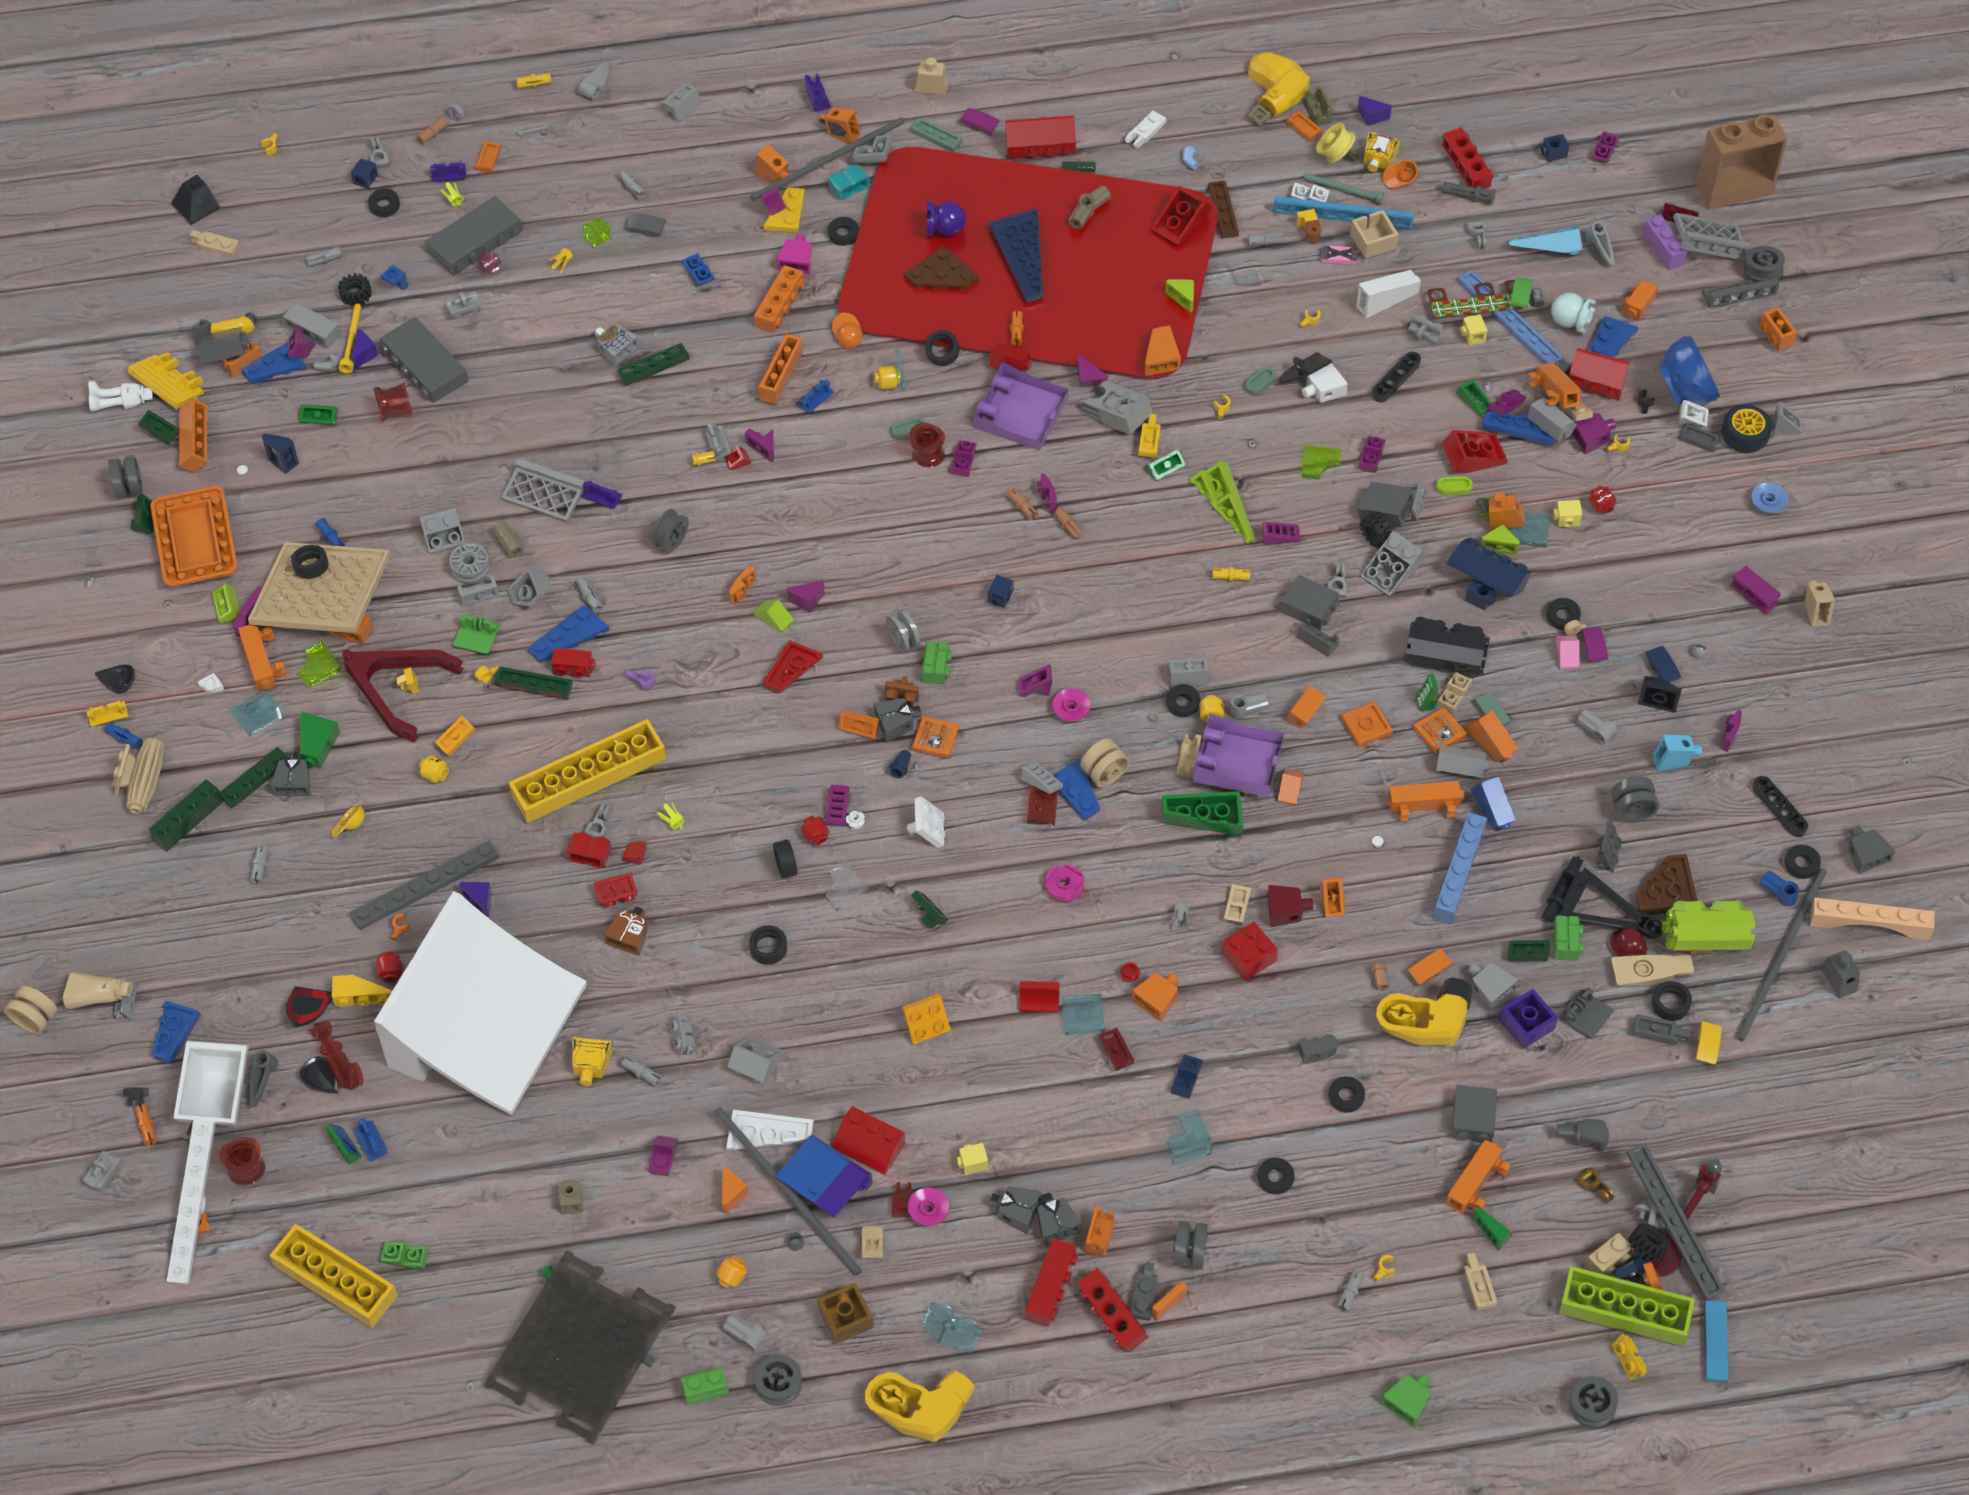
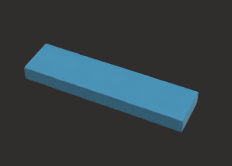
(1716, 1341)

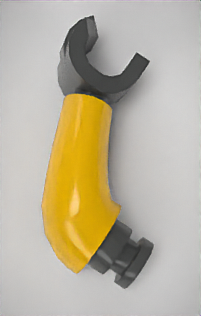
(246, 322)

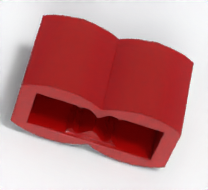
(589, 850)

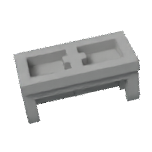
(682, 101)
(478, 592)
(1189, 672)

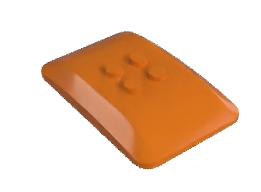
(194, 536)

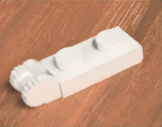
(1146, 129)

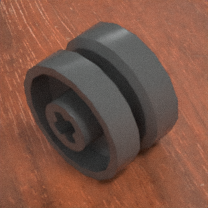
(121, 477)
(1635, 799)
(1190, 1244)

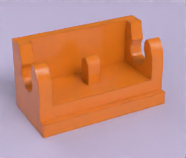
(235, 364)
(1306, 707)
(1099, 1233)

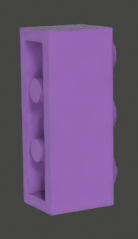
(1664, 242)

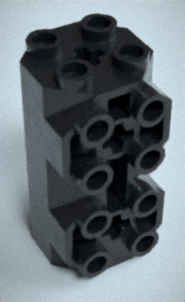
(1455, 648)

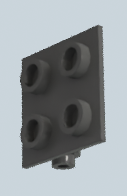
(1609, 848)
(1586, 1013)

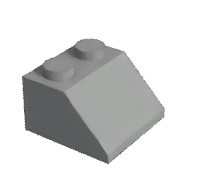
(755, 1059)

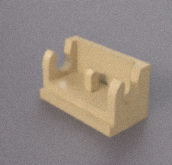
(1188, 756)

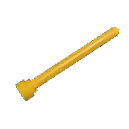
(346, 364)

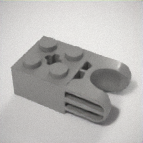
(1118, 407)

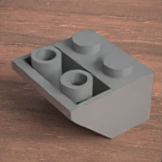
(441, 529)

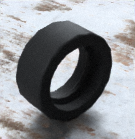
(939, 335)
(312, 570)
(785, 859)
(768, 958)
(1678, 989)

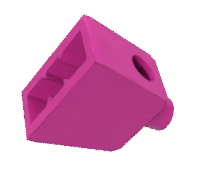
(796, 254)

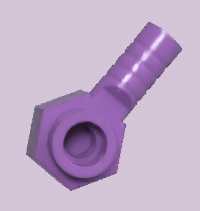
(645, 680)

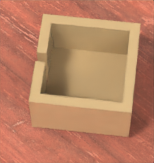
(1379, 236)

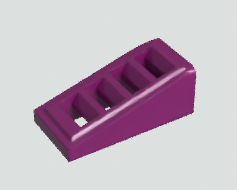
(1275, 538)
(837, 793)

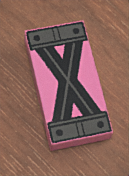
(1339, 255)

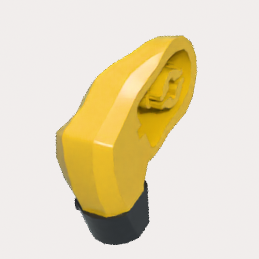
(1426, 1020)

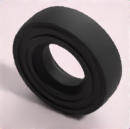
(384, 211)
(840, 222)
(1562, 603)
(1185, 690)
(1802, 872)
(1340, 1104)
(1278, 1164)

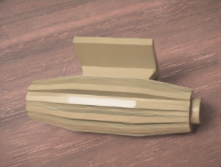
(139, 774)

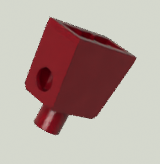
(1286, 905)

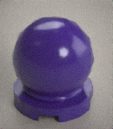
(945, 218)

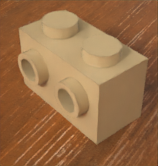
(1610, 1256)

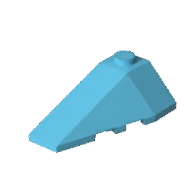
(1562, 240)

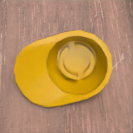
(350, 820)

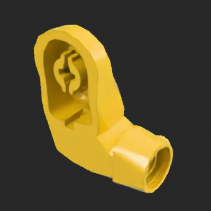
(1281, 78)
(915, 1409)

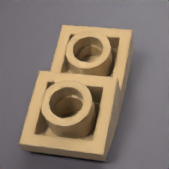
(1454, 692)

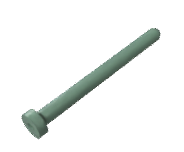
(1343, 187)

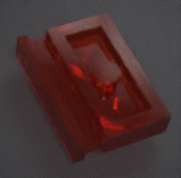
(1042, 807)

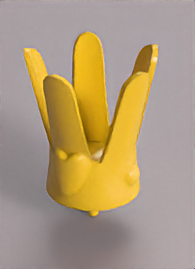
(564, 256)

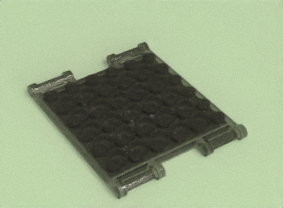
(579, 1346)

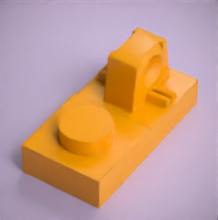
(455, 735)

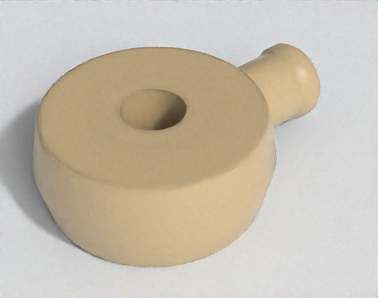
(1573, 627)

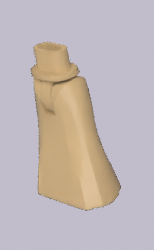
(90, 989)

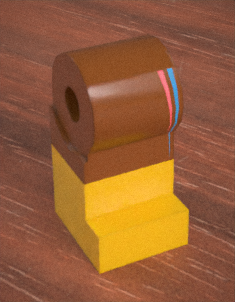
(1311, 225)

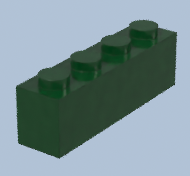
(186, 815)

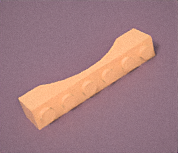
(1836, 913)

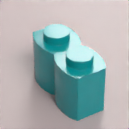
(848, 182)

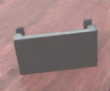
(1317, 639)

